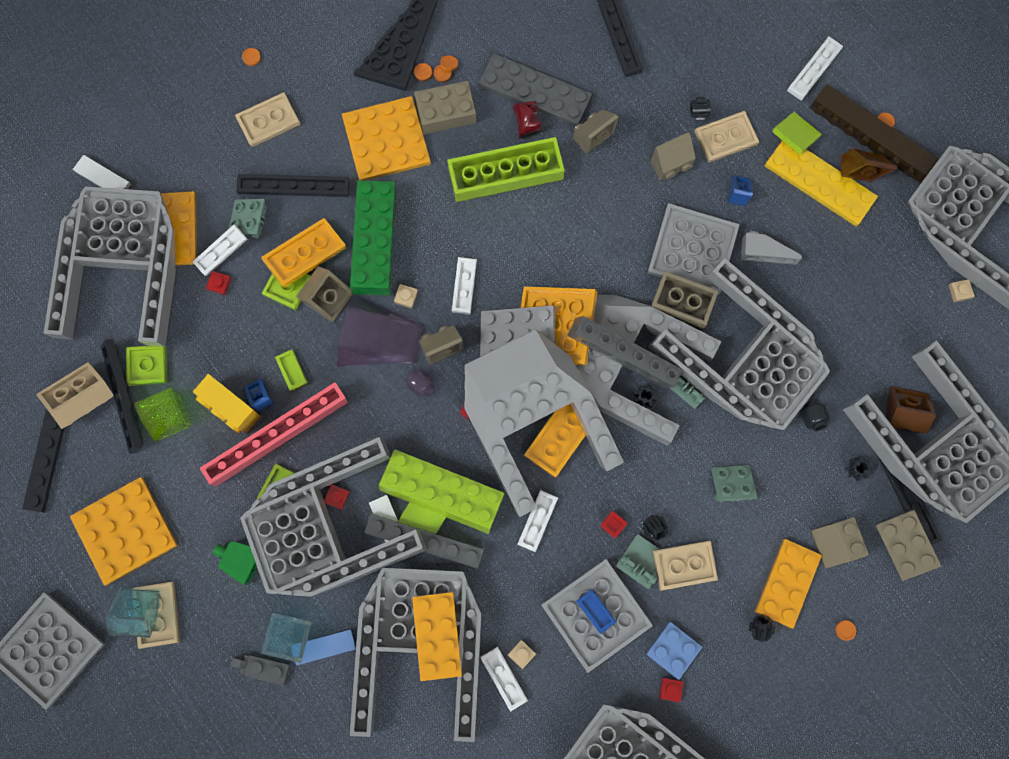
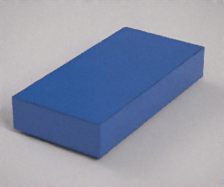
(596, 611)

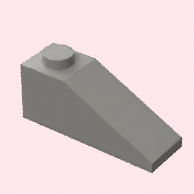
(765, 249)

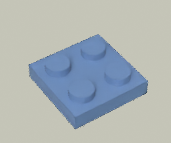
(674, 650)

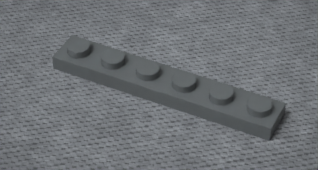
(435, 543)

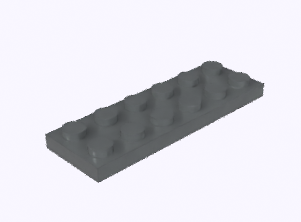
(526, 85)

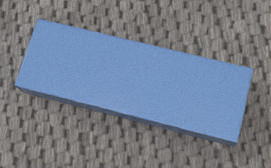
(328, 646)

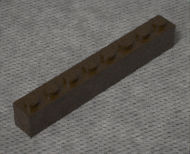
(873, 133)

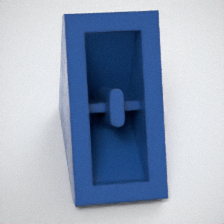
(740, 190)
(258, 396)

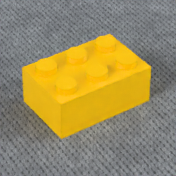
(225, 405)

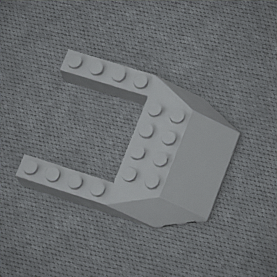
(955, 207)
(114, 232)
(627, 319)
(773, 371)
(520, 387)
(961, 465)
(296, 537)
(389, 626)
(628, 735)

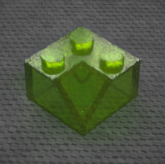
(162, 414)

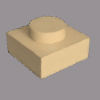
(961, 290)
(405, 296)
(521, 654)

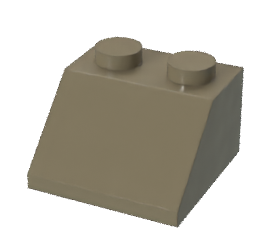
(595, 130)
(673, 157)
(325, 294)
(441, 344)
(839, 542)

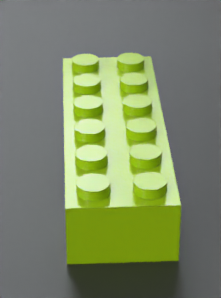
(505, 169)
(441, 491)

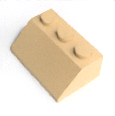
(75, 395)

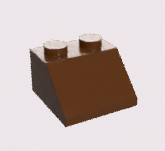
(865, 165)
(909, 410)

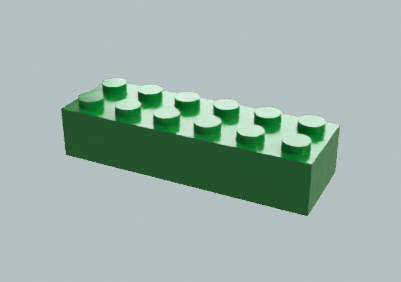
(373, 238)

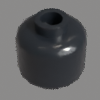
(815, 416)

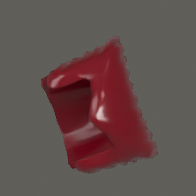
(526, 118)

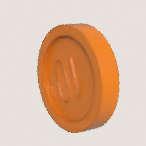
(251, 57)
(449, 63)
(423, 72)
(442, 75)
(887, 118)
(845, 630)

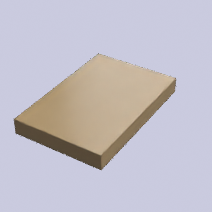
(267, 119)
(726, 136)
(685, 565)
(167, 624)

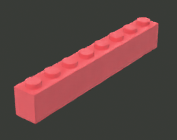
(273, 435)

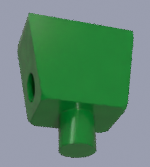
(236, 561)

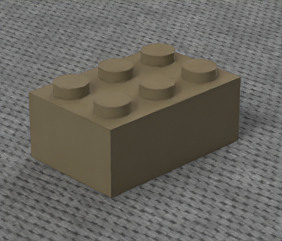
(445, 107)
(684, 300)
(908, 544)

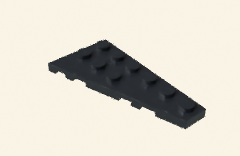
(399, 48)

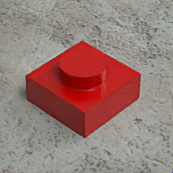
(218, 283)
(336, 497)
(613, 524)
(671, 689)

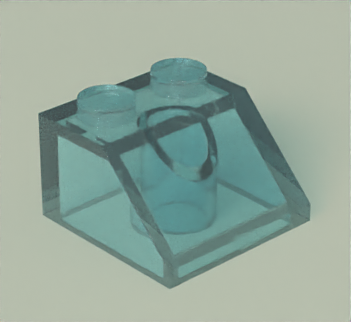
(133, 613)
(286, 637)

